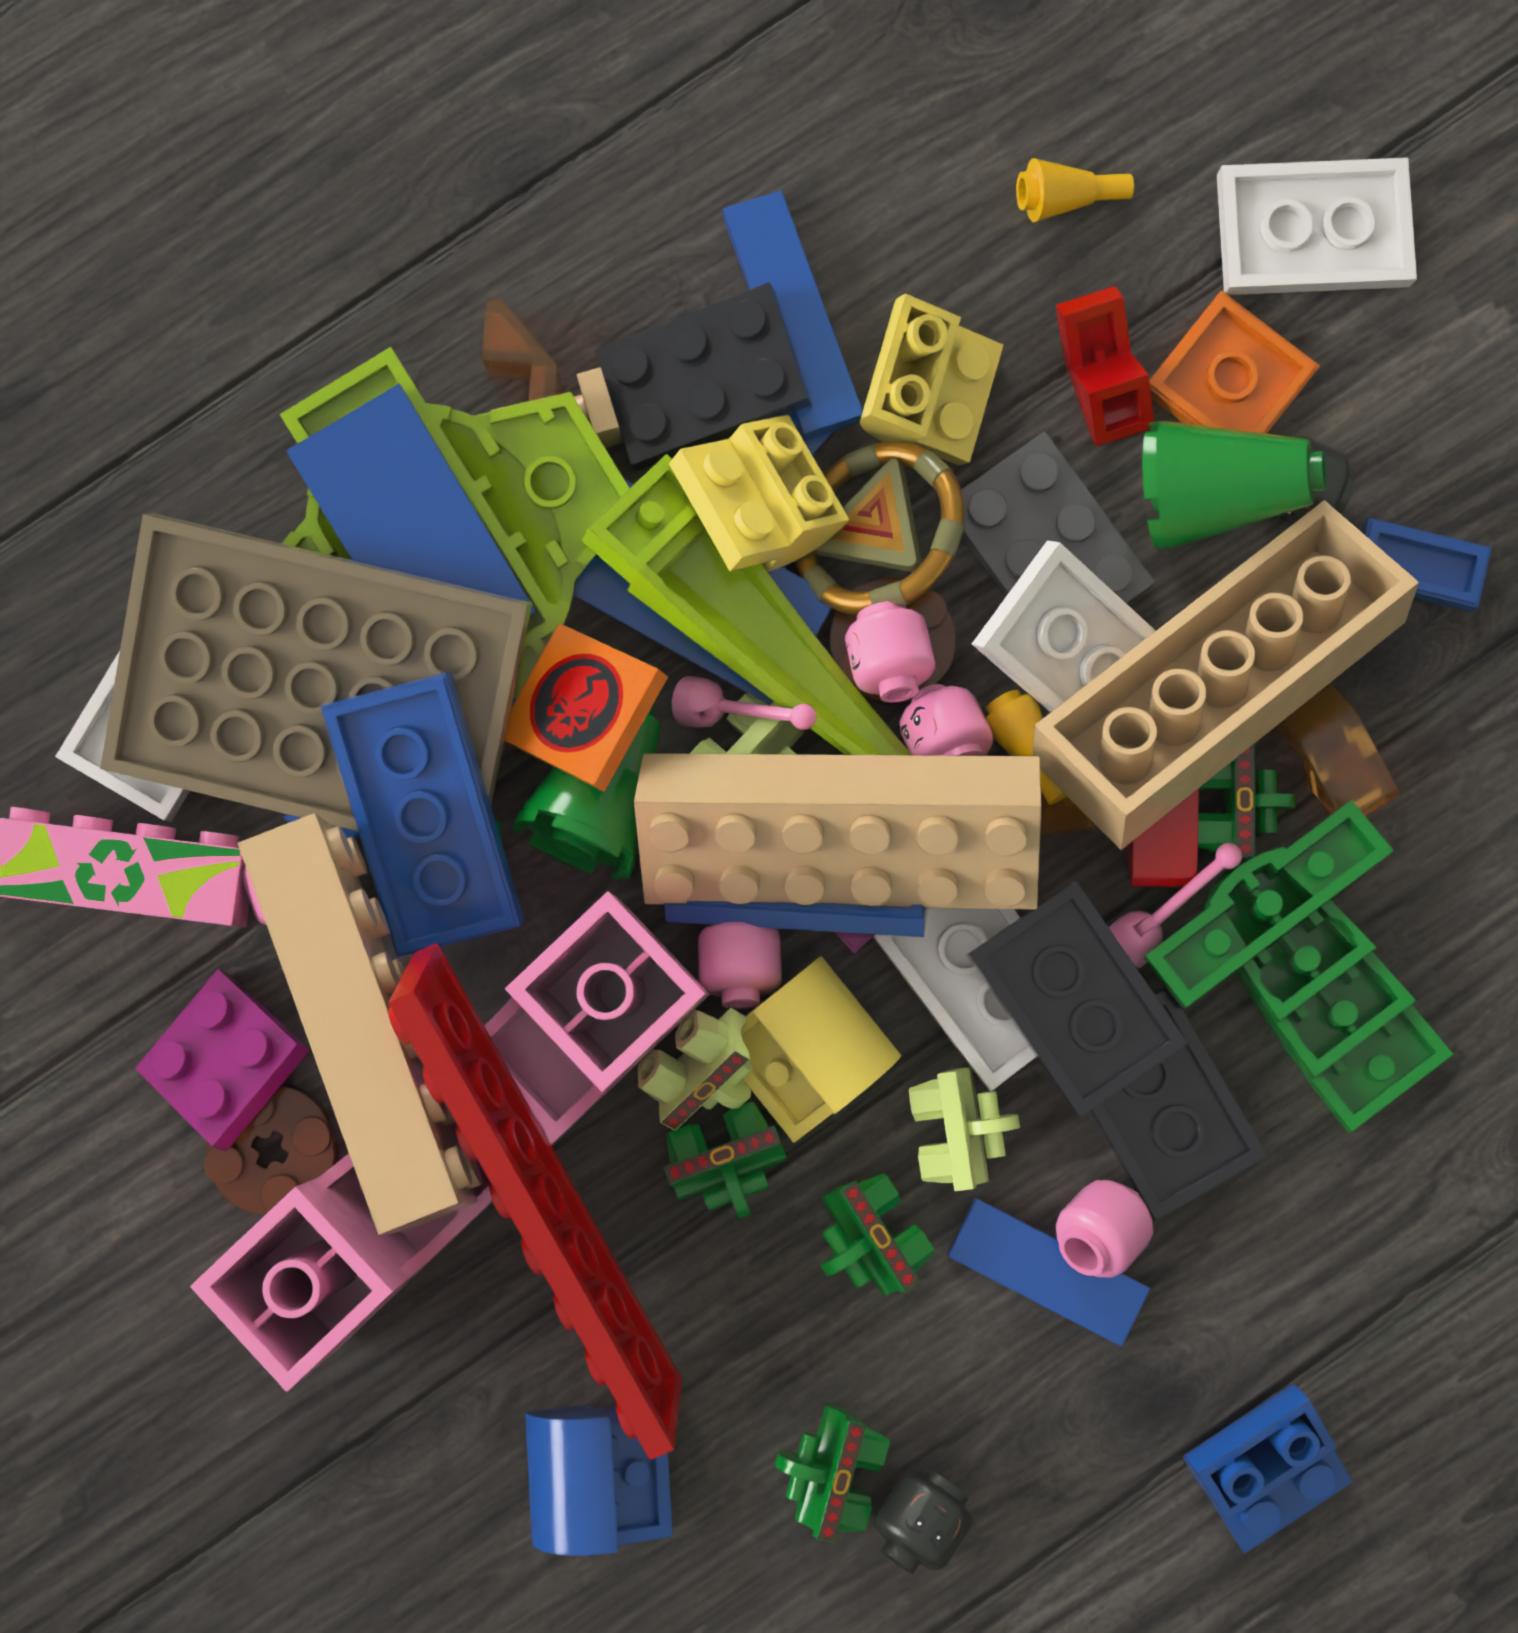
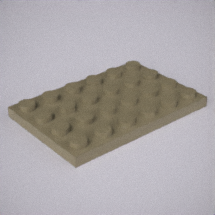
(249, 637)

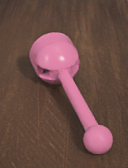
(701, 704)
(1142, 932)

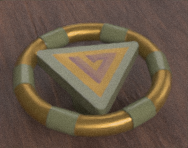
(883, 526)

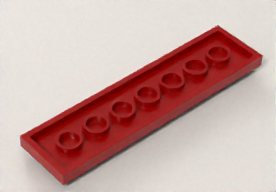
(538, 1196)

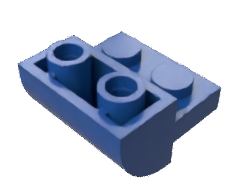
(1268, 1467)
(592, 1483)

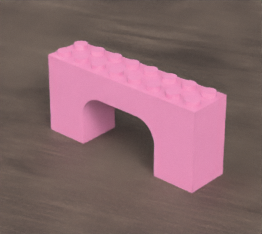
(567, 1036)

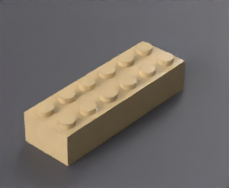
(1222, 673)
(840, 829)
(342, 988)

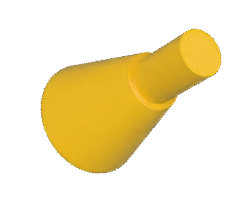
(1054, 189)
(1012, 727)

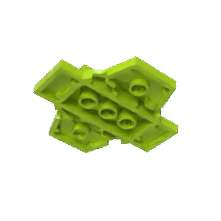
(524, 466)

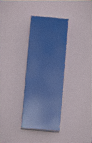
(1035, 1268)

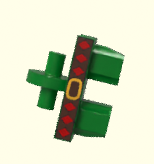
(1239, 806)
(699, 1169)
(864, 1244)
(824, 1472)

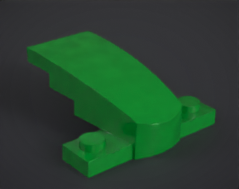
(1309, 968)

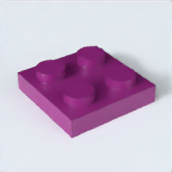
(222, 1060)

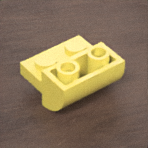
(930, 381)
(760, 494)
(813, 1049)

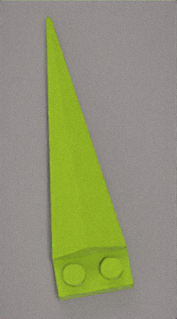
(734, 615)

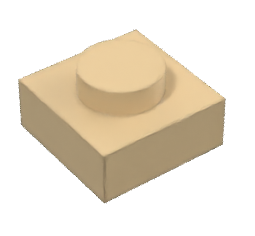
(598, 406)

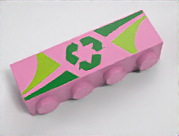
(122, 871)

